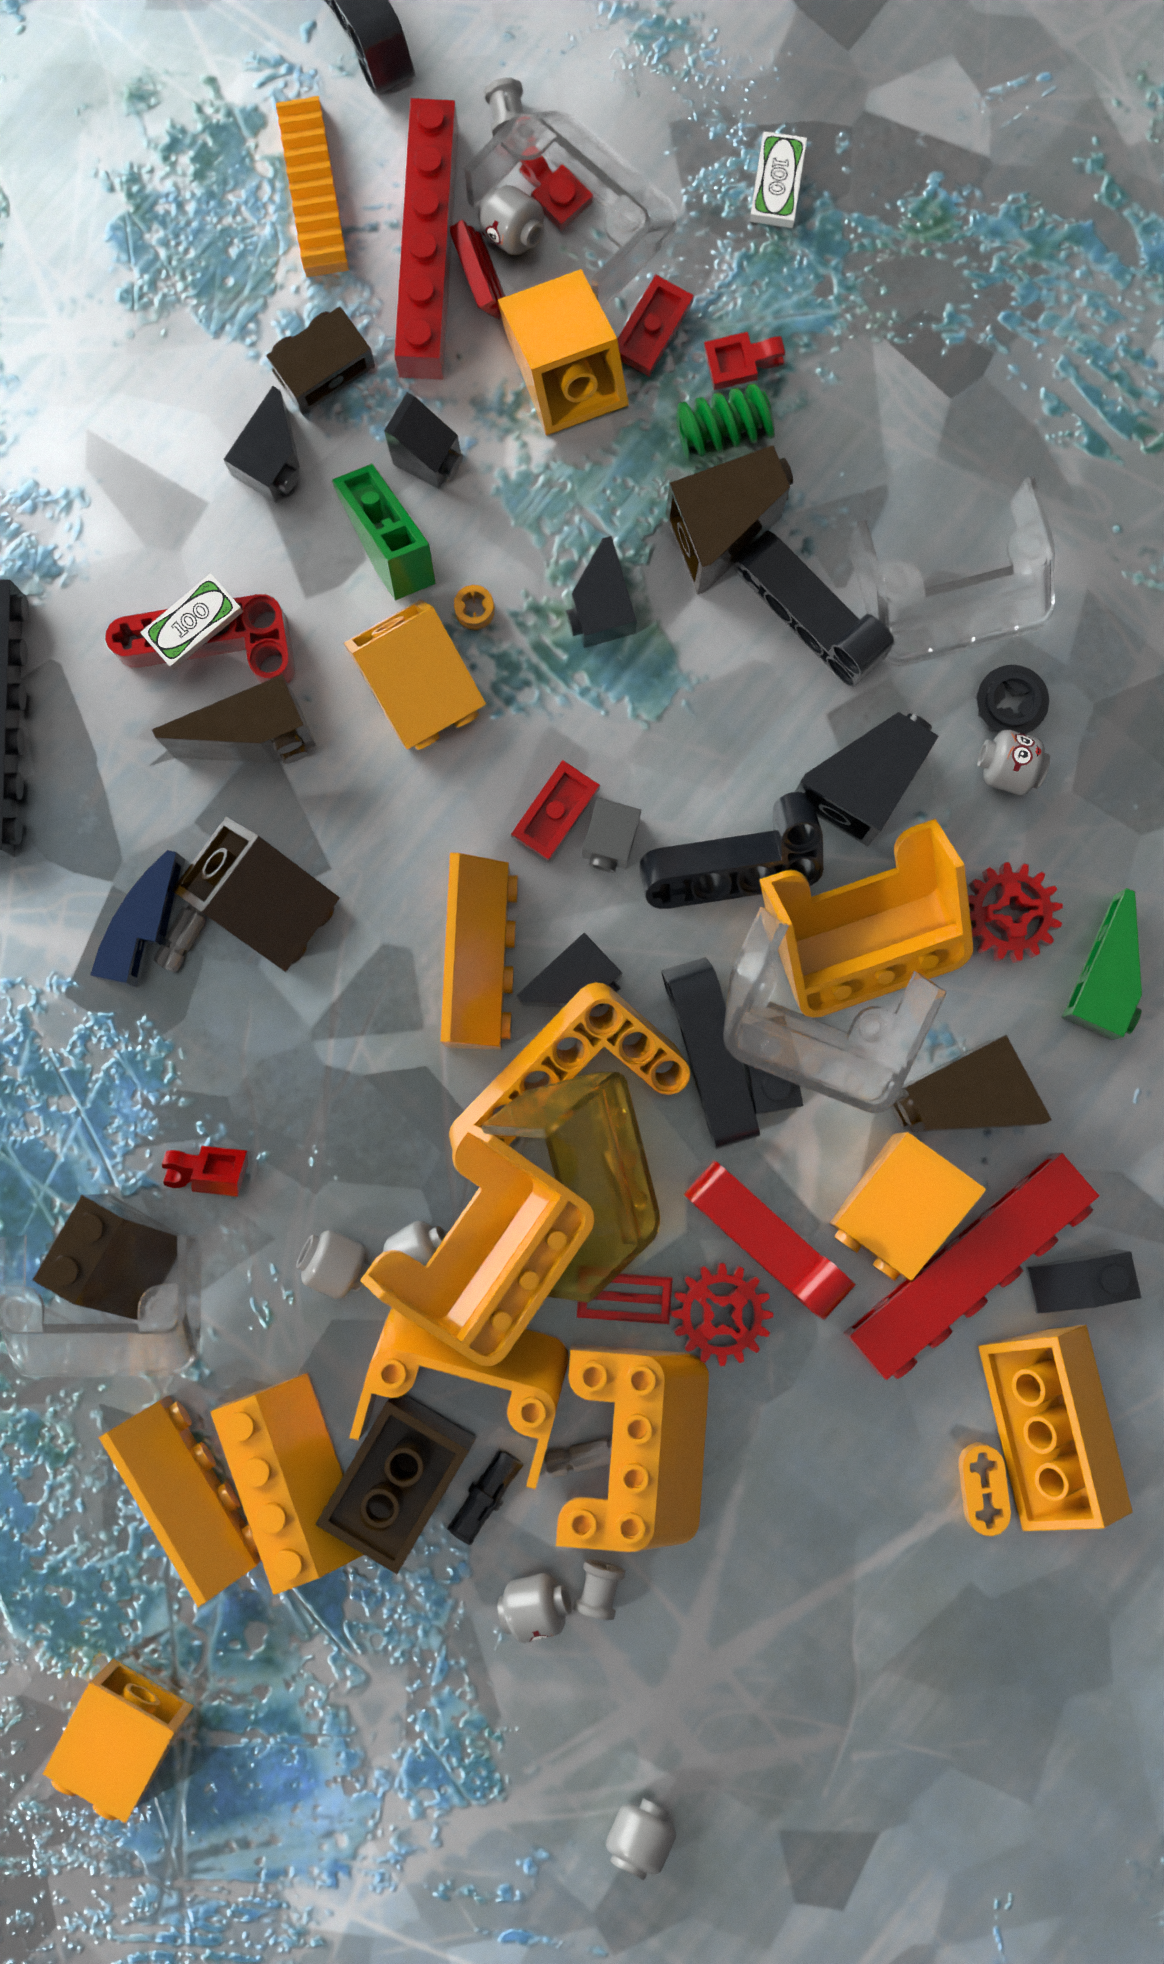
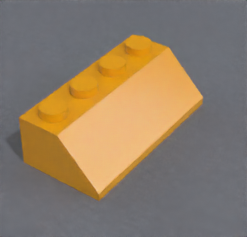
(476, 953)
(1055, 1430)
(284, 1479)
(183, 1498)

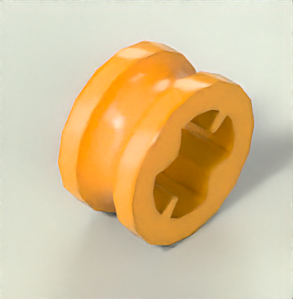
(474, 592)

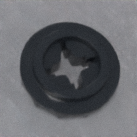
(1018, 681)

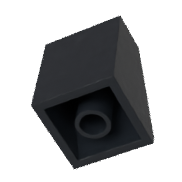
(869, 776)

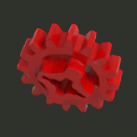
(1012, 931)
(737, 1298)

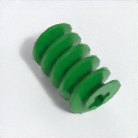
(724, 419)

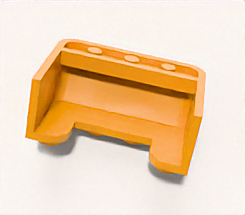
(877, 929)
(495, 1257)
(653, 1448)

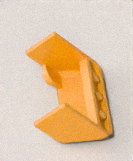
(530, 1370)

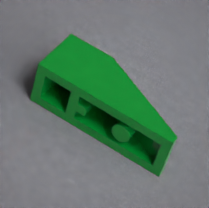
(386, 532)
(1111, 977)

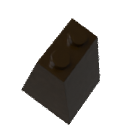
(726, 510)
(256, 894)
(972, 1092)
(108, 1256)

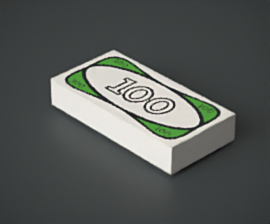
(778, 179)
(191, 621)

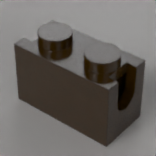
(320, 359)

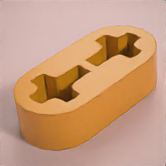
(995, 1486)

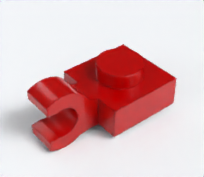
(557, 191)
(735, 360)
(211, 1172)

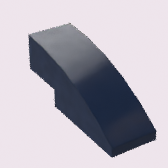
(139, 920)

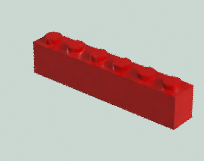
(426, 239)
(972, 1265)

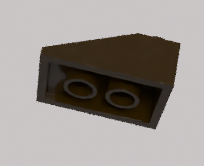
(246, 727)
(395, 1481)

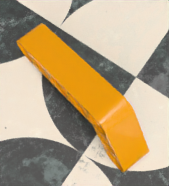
(592, 1035)

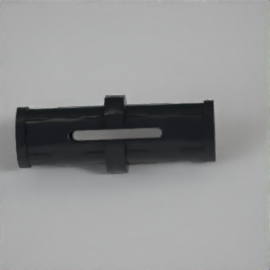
(485, 1496)

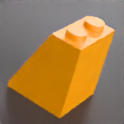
(565, 351)
(416, 675)
(905, 1206)
(116, 1740)

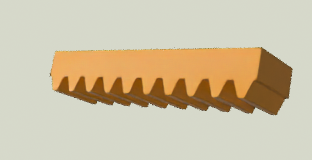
(312, 186)

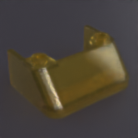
(601, 1159)

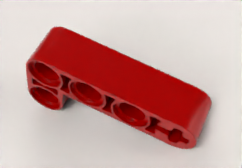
(240, 636)
(769, 1240)

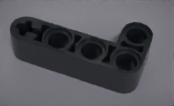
(376, 41)
(812, 611)
(735, 864)
(717, 1074)

